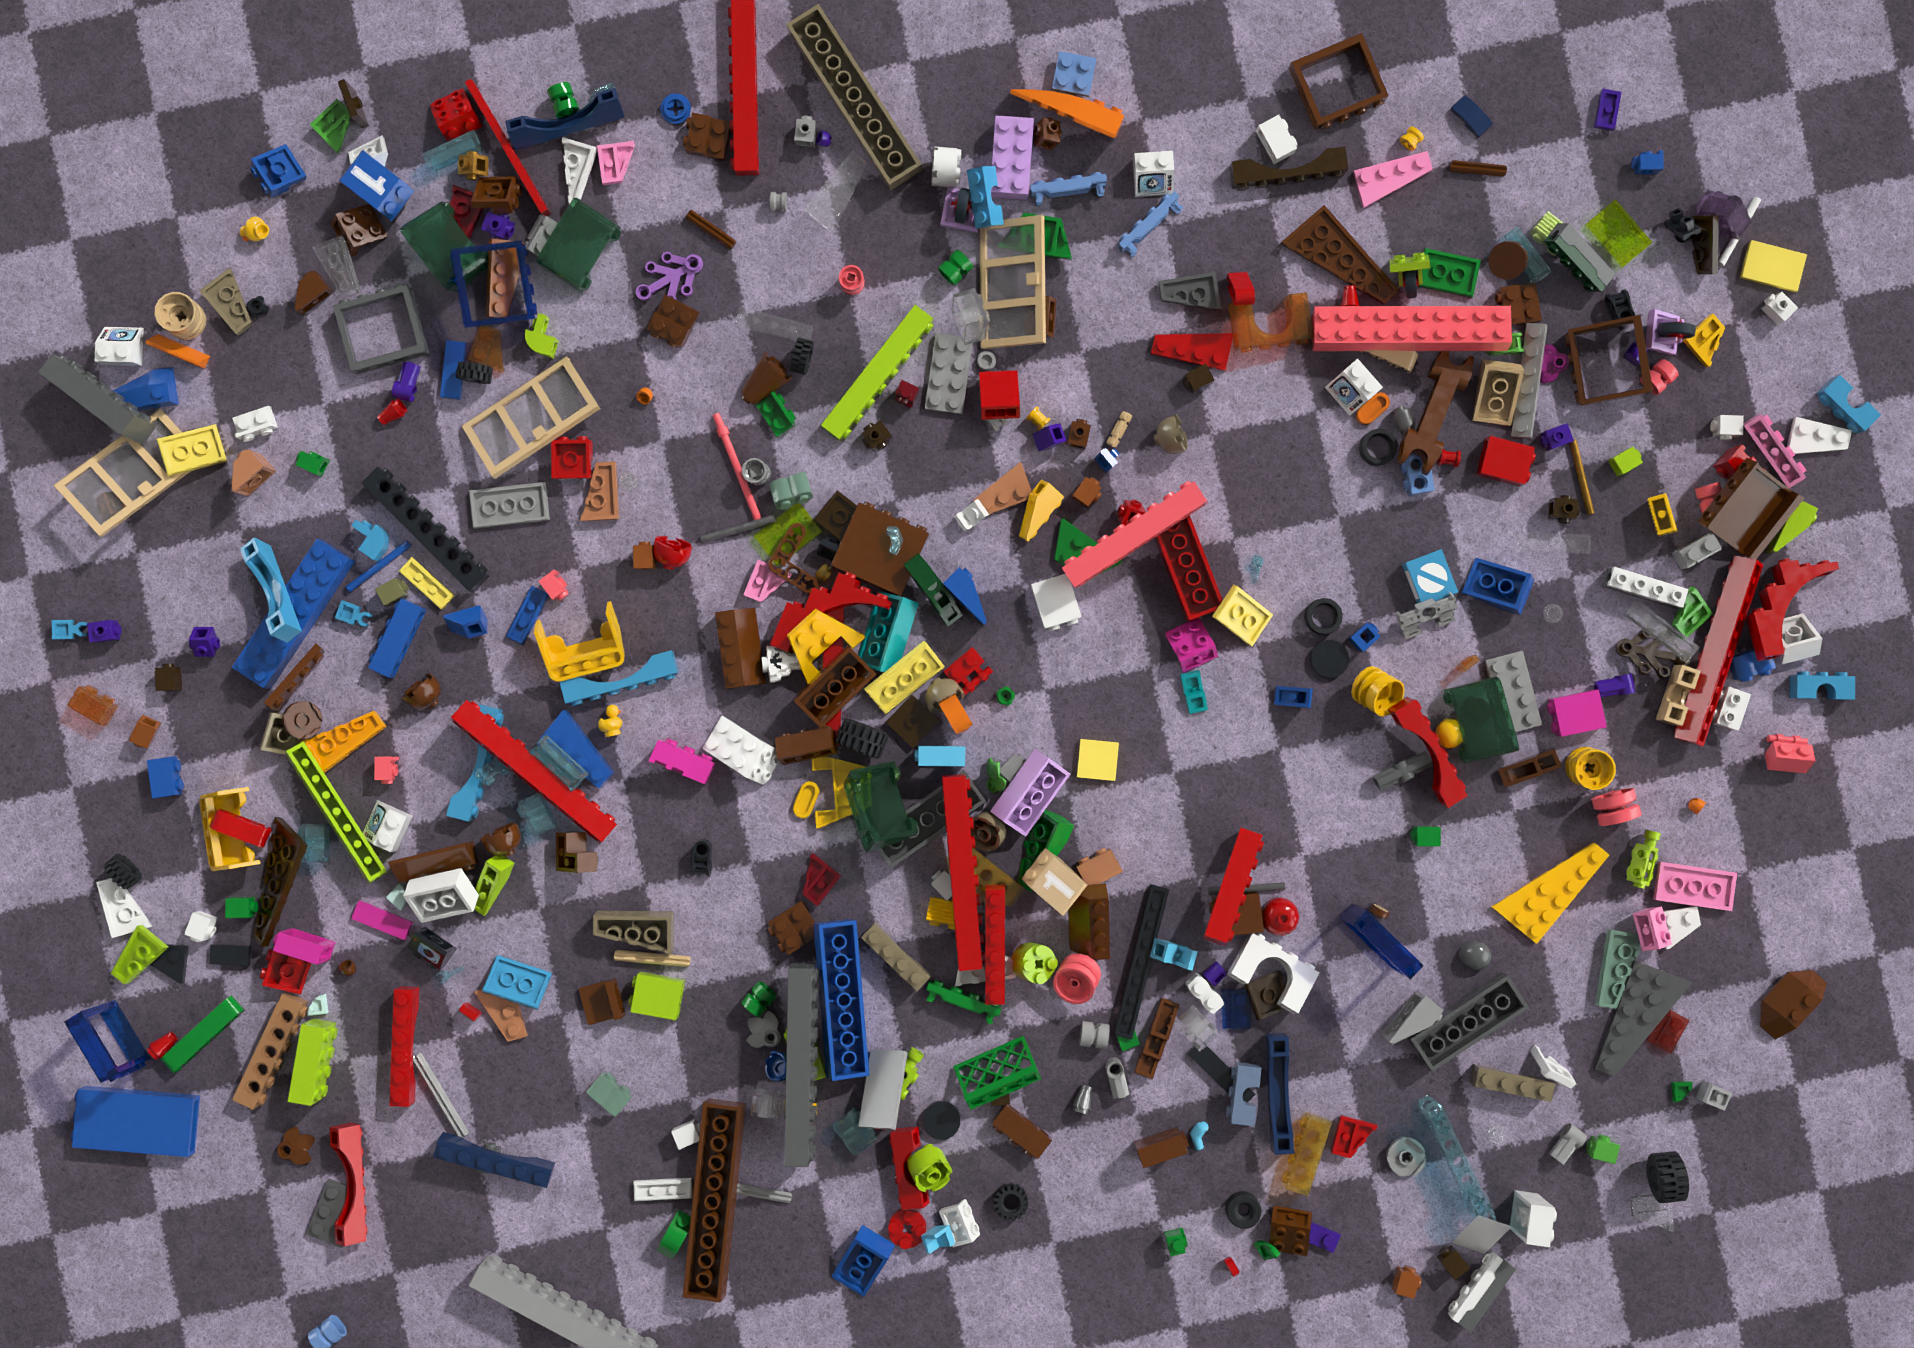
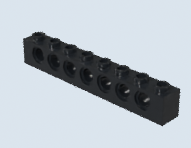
(375, 483)

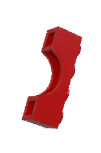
(903, 1143)

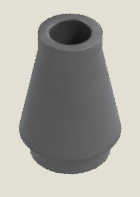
(1083, 1100)

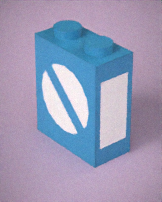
(1430, 577)

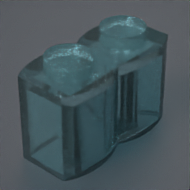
(537, 815)
(317, 837)
(854, 1136)

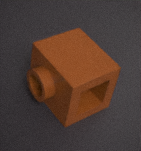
(1087, 492)
(643, 556)
(144, 732)
(1406, 1281)

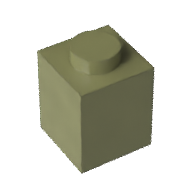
(392, 591)

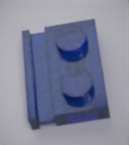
(1235, 1009)

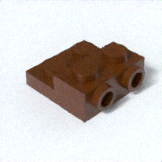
(706, 136)
(497, 193)
(1523, 303)
(673, 321)
(792, 928)

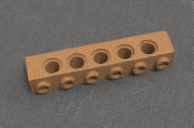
(245, 1093)

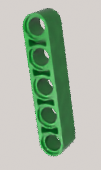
(201, 1034)

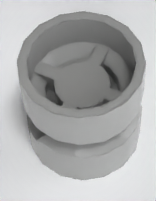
(756, 472)
(1094, 1035)

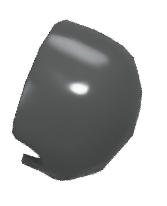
(1475, 955)

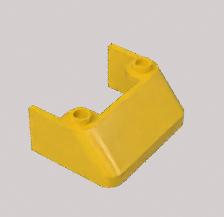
(585, 657)
(223, 850)

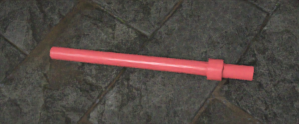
(723, 432)

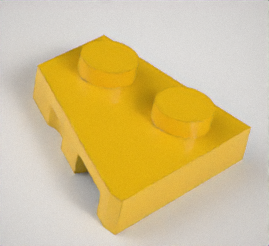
(1706, 339)

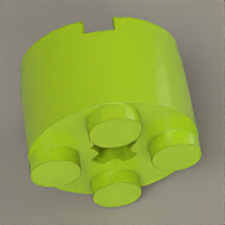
(1033, 962)
(929, 1168)

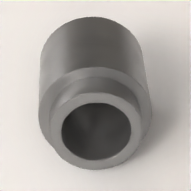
(1403, 419)

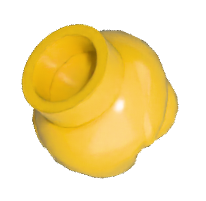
(254, 230)
(612, 725)

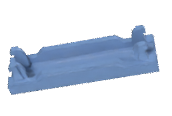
(1072, 186)
(1153, 219)

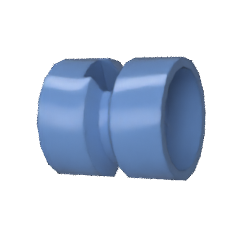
(327, 1333)

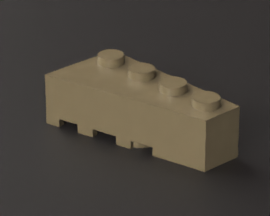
(639, 928)

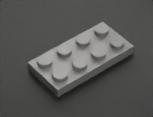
(948, 374)
(1517, 687)

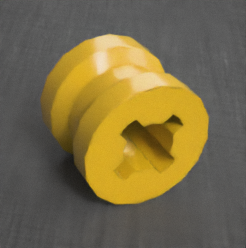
(1411, 138)

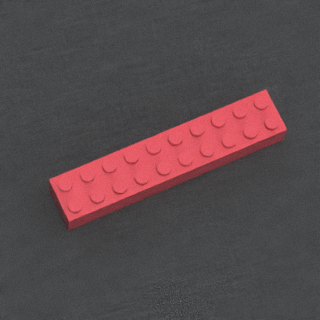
(1412, 328)

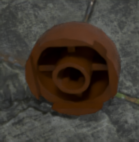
(423, 693)
(503, 840)

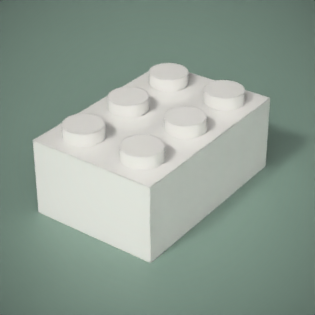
(441, 895)
(1532, 1218)

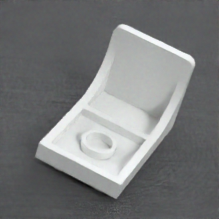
(742, 751)

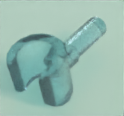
(1258, 562)
(447, 974)

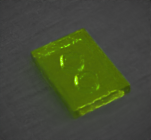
(1618, 233)
(773, 533)

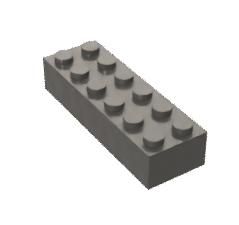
(98, 398)
(931, 822)
(1469, 1021)

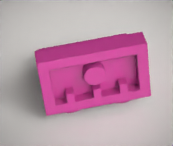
(1192, 644)

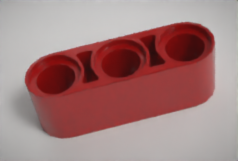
(1241, 289)
(240, 828)

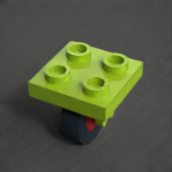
(1410, 265)

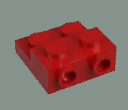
(571, 458)
(284, 972)

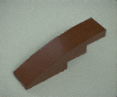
(1156, 1038)

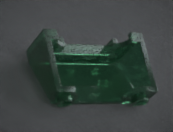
(434, 235)
(577, 244)
(1482, 719)
(878, 806)

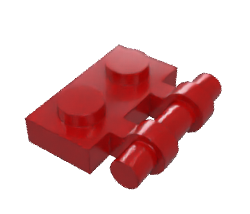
(966, 665)

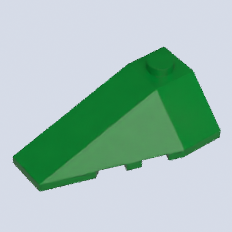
(1048, 832)

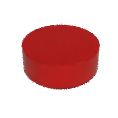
(1231, 1266)

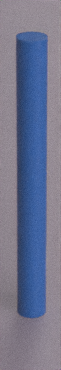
(378, 566)

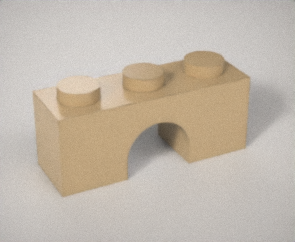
(1673, 703)

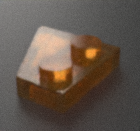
(487, 348)

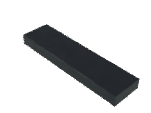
(1216, 1069)

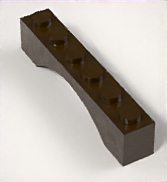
(1250, 173)

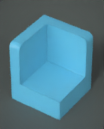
(937, 1237)

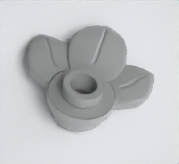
(761, 1028)

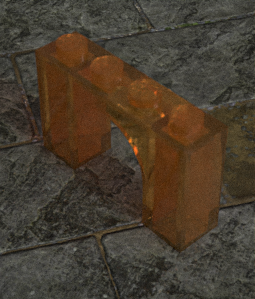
(1297, 329)

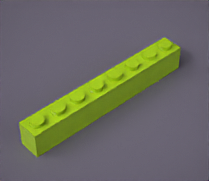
(877, 373)
(336, 812)

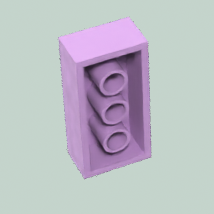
(1012, 157)
(1030, 792)

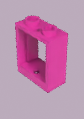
(303, 946)

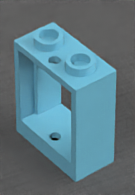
(940, 756)

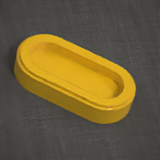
(806, 799)

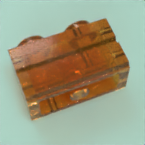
(93, 705)

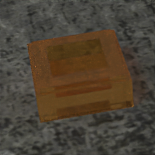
(1467, 663)

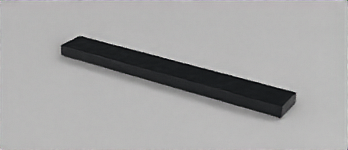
(1140, 961)

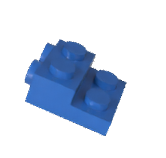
(277, 170)

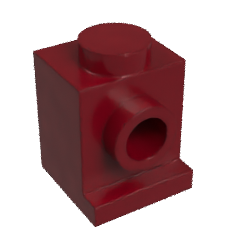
(906, 393)

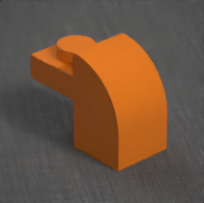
(956, 714)

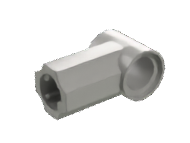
(1117, 1079)
(1569, 1140)

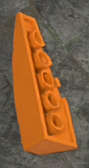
(1083, 111)

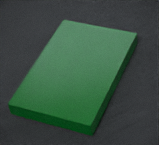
(1450, 273)

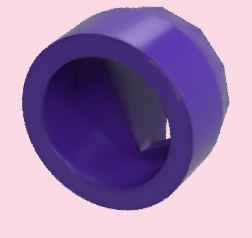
(823, 138)

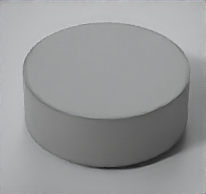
(986, 361)

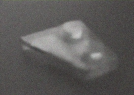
(1650, 1210)

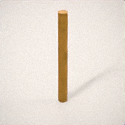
(1581, 477)

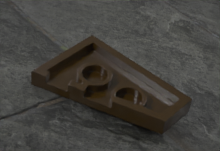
(1706, 244)

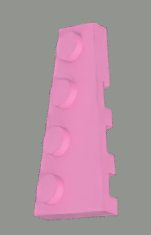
(1384, 178)

